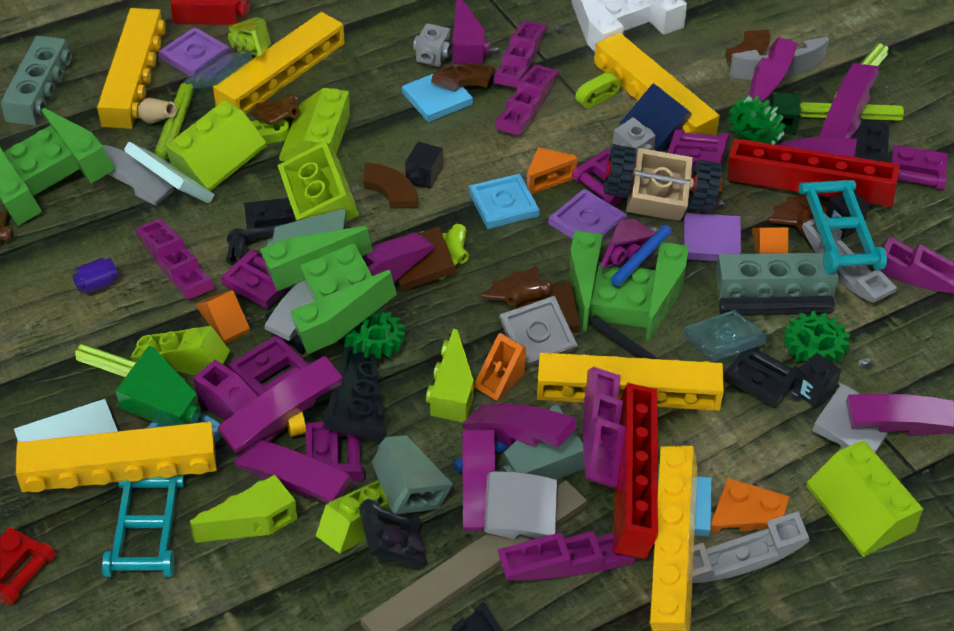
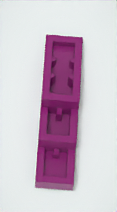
(521, 53)
(527, 100)
(850, 101)
(174, 259)
(279, 403)
(901, 413)
(521, 423)
(602, 427)
(294, 470)
(560, 557)

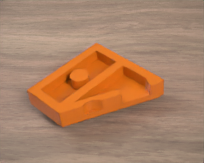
(747, 507)

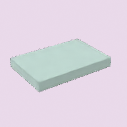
(169, 172)
(84, 420)

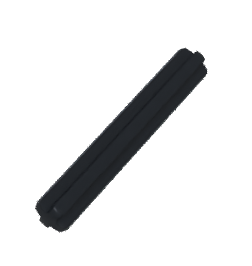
(777, 305)

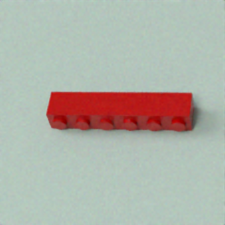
(789, 166)
(638, 474)

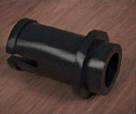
(237, 243)

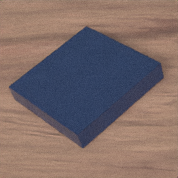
(660, 114)

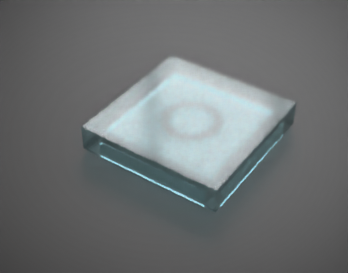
(219, 69)
(724, 335)

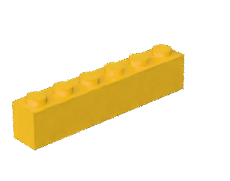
(281, 63)
(131, 68)
(639, 72)
(677, 382)
(115, 457)
(675, 540)

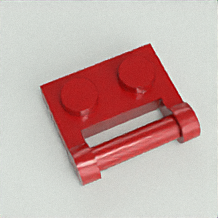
(14, 551)

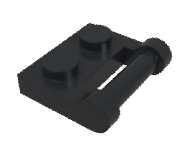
(266, 215)
(761, 376)
(389, 542)

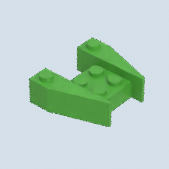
(45, 161)
(336, 278)
(639, 300)

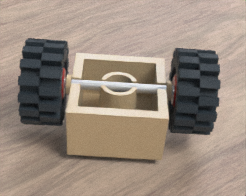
(661, 182)

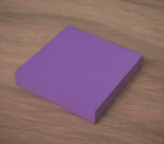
(193, 51)
(587, 214)
(711, 235)

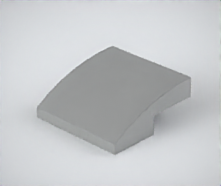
(836, 424)
(520, 505)

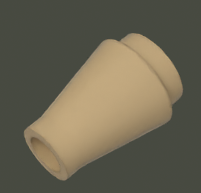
(156, 110)

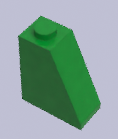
(158, 392)

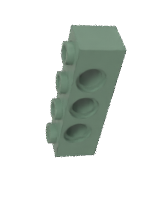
(35, 80)
(773, 275)

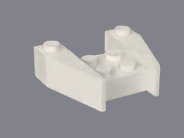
(608, 17)

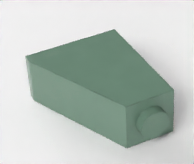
(317, 224)
(546, 458)
(409, 476)

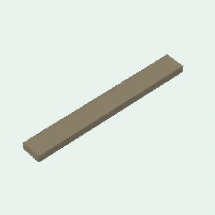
(458, 573)

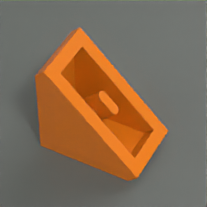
(550, 169)
(770, 240)
(224, 315)
(501, 368)

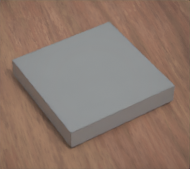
(540, 329)

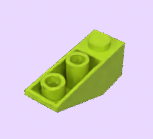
(250, 36)
(186, 349)
(454, 385)
(249, 514)
(341, 518)

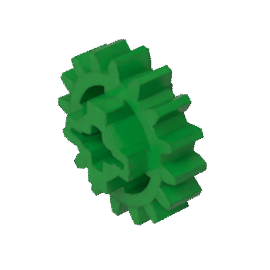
(756, 121)
(376, 335)
(814, 335)

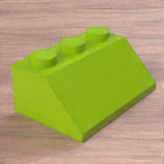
(320, 120)
(215, 145)
(317, 183)
(865, 498)

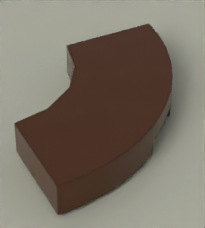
(753, 40)
(463, 75)
(391, 184)

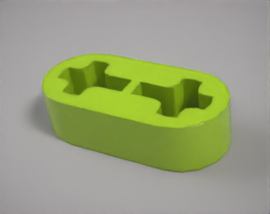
(598, 90)
(268, 131)

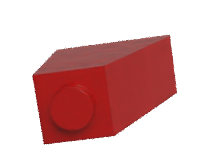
(209, 11)

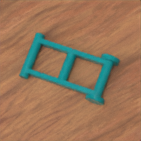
(831, 259)
(165, 561)

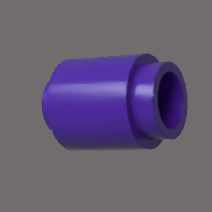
(95, 275)

